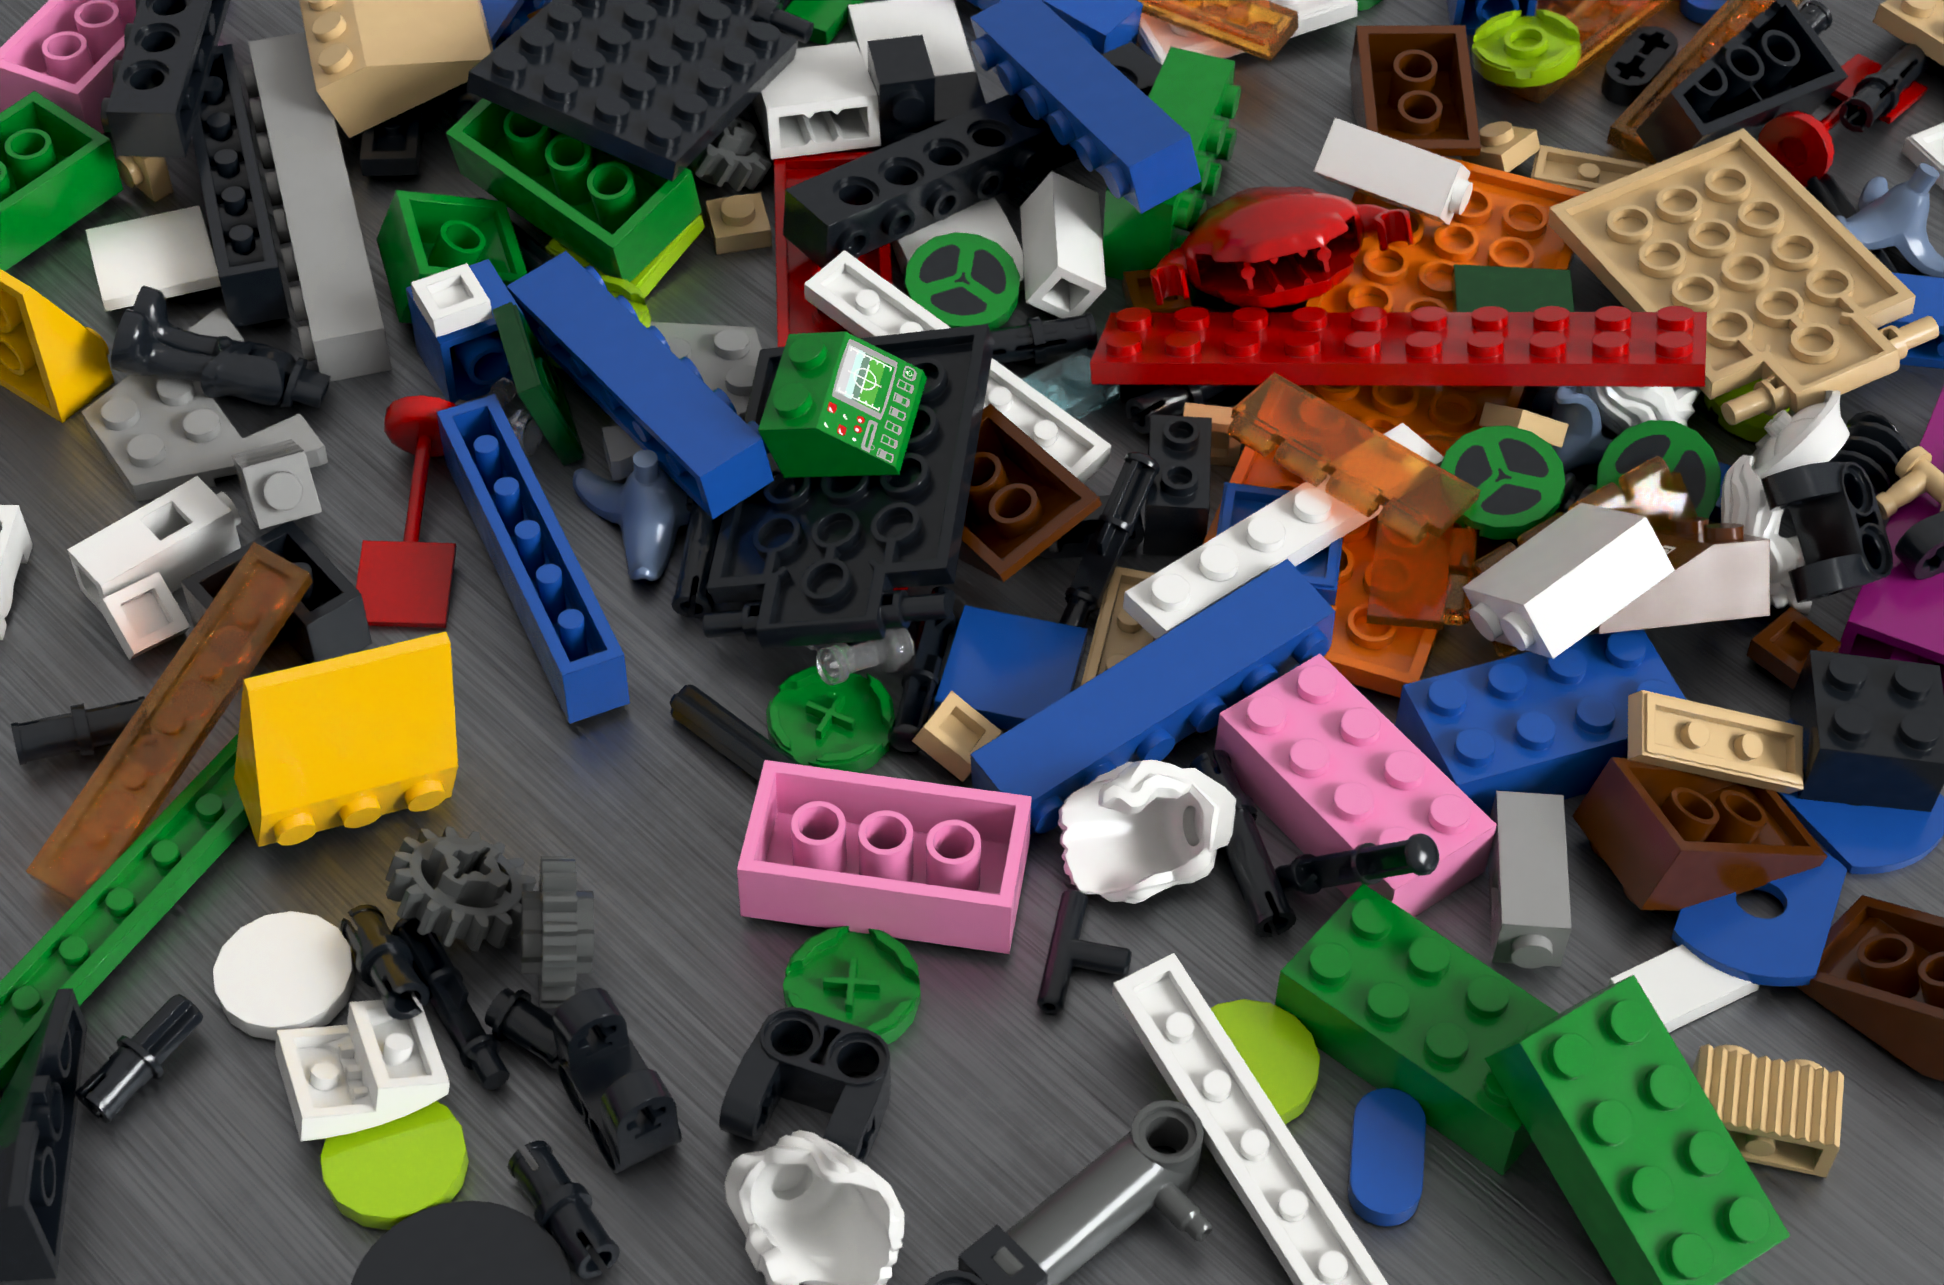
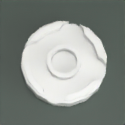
(284, 974)

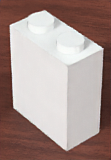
(820, 104)
(1567, 579)

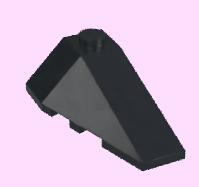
(38, 1142)

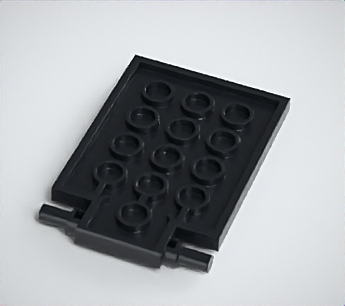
(641, 74)
(839, 545)

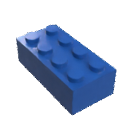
(1532, 717)

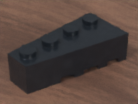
(1754, 77)

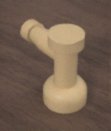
(1916, 477)

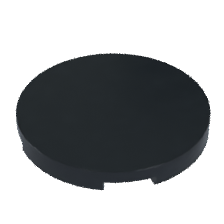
(465, 1247)

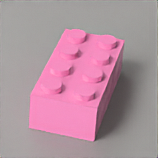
(67, 55)
(1348, 777)
(885, 856)

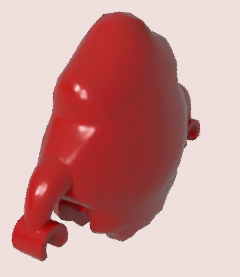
(1275, 246)

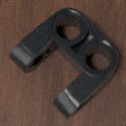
(1835, 527)
(812, 1079)
(609, 1082)

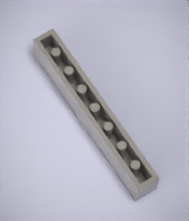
(317, 213)

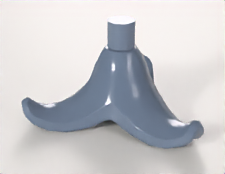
(1898, 219)
(1583, 440)
(645, 507)

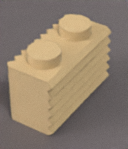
(1774, 1109)

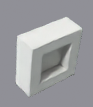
(451, 300)
(143, 615)

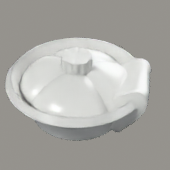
(1801, 437)

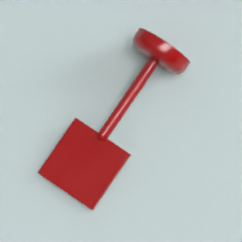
(1805, 143)
(410, 579)

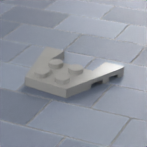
(723, 357)
(170, 431)

